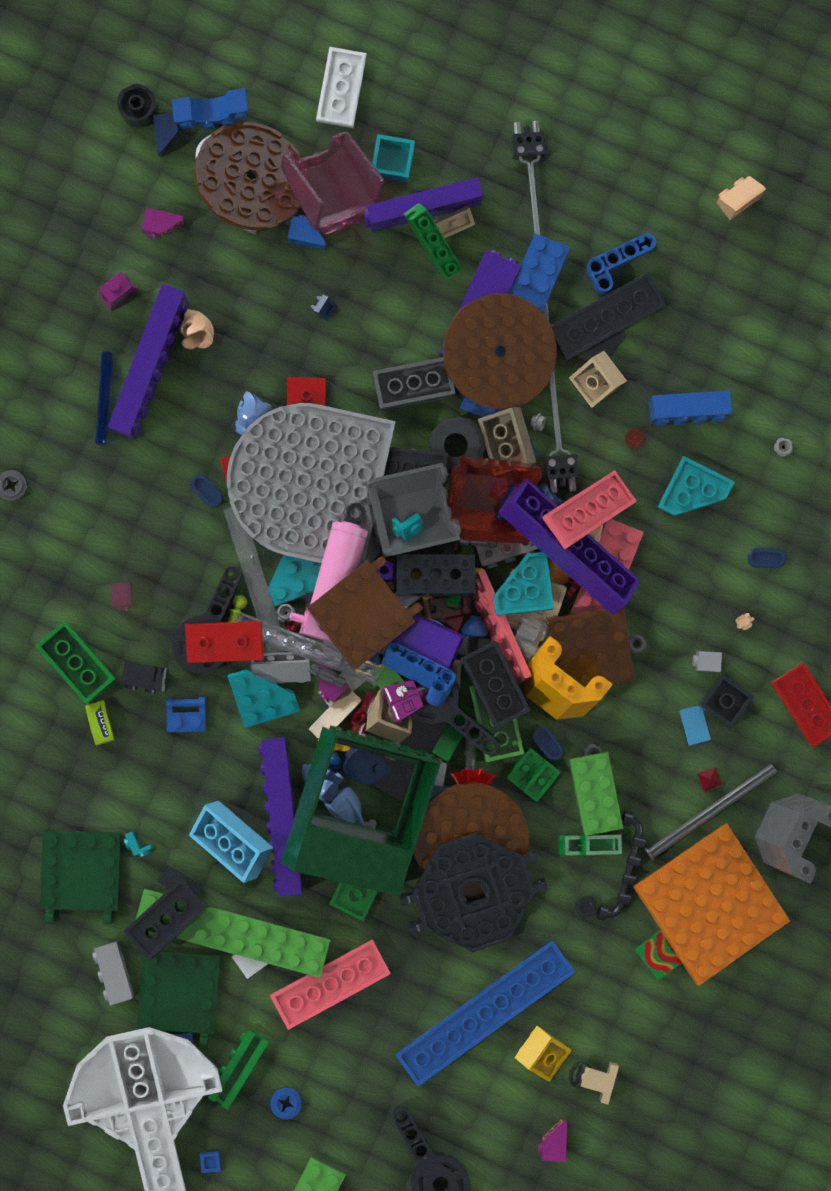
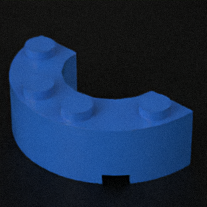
(211, 112)

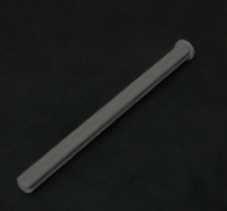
(710, 812)

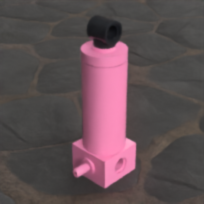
(340, 559)

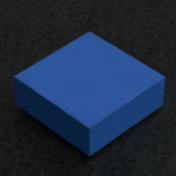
(210, 1161)

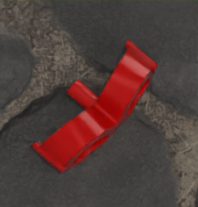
(572, 589)

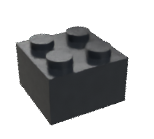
(725, 701)

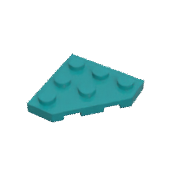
(694, 488)
(293, 579)
(526, 588)
(260, 698)

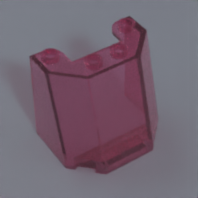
(333, 183)

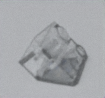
(529, 633)

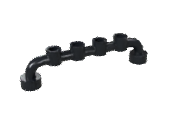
(628, 878)

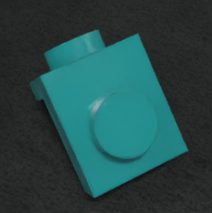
(409, 527)
(132, 843)

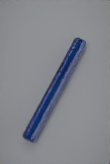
(103, 399)

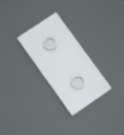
(341, 87)

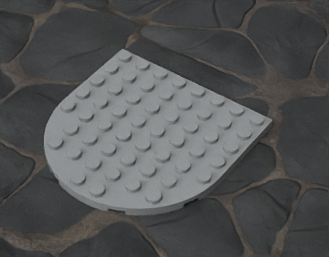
(300, 473)

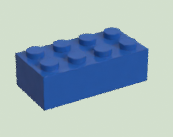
(690, 407)

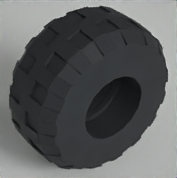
(458, 425)

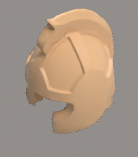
(196, 330)

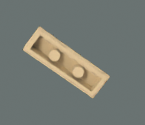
(336, 712)

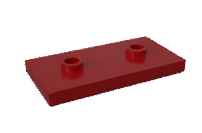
(305, 390)
(224, 641)
(805, 703)

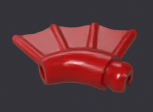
(467, 775)

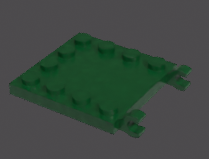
(80, 872)
(179, 993)

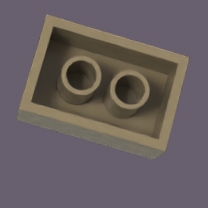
(507, 436)

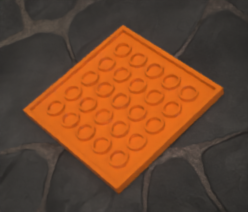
(711, 904)

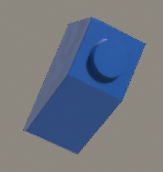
(303, 233)

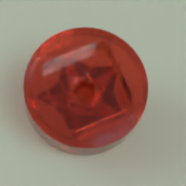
(634, 438)

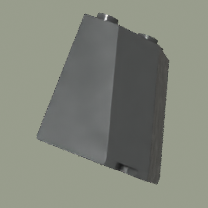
(403, 496)
(787, 831)

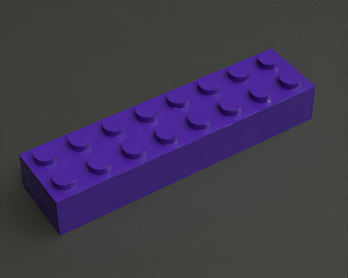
(148, 362)
(583, 561)
(281, 811)

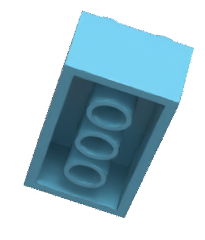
(231, 841)

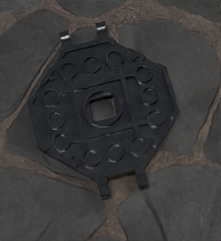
(482, 921)

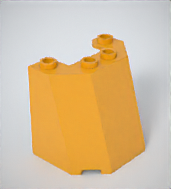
(556, 690)

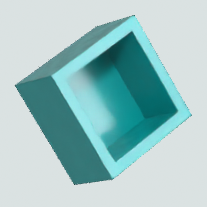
(393, 157)

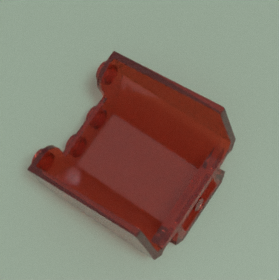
(476, 496)

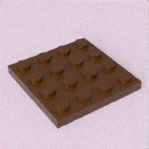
(593, 645)

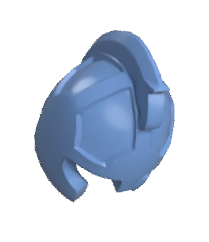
(249, 411)
(330, 784)
(346, 806)

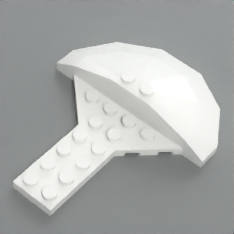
(143, 1092)

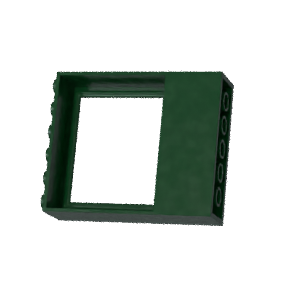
(351, 850)

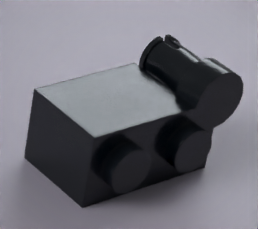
(145, 676)

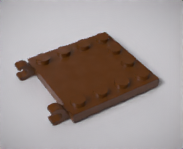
(361, 614)

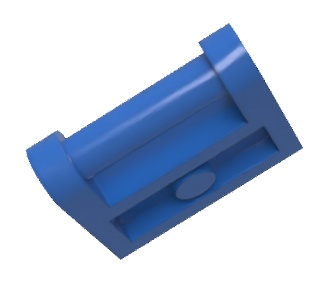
(188, 720)

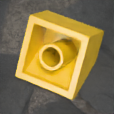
(542, 1053)

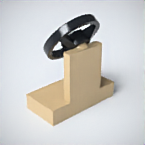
(595, 1079)

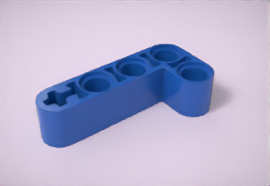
(622, 258)
(421, 670)

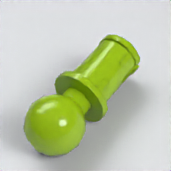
(239, 602)

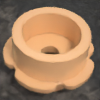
(744, 621)

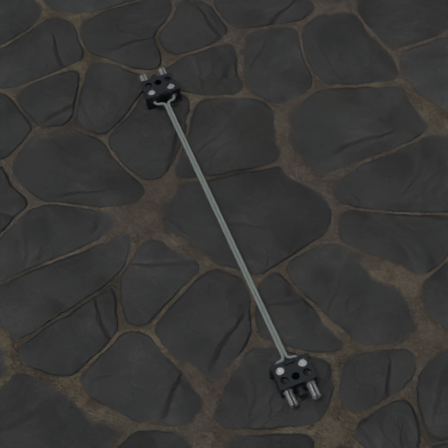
(529, 151)

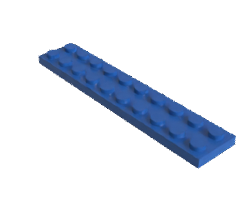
(535, 284)
(484, 1013)

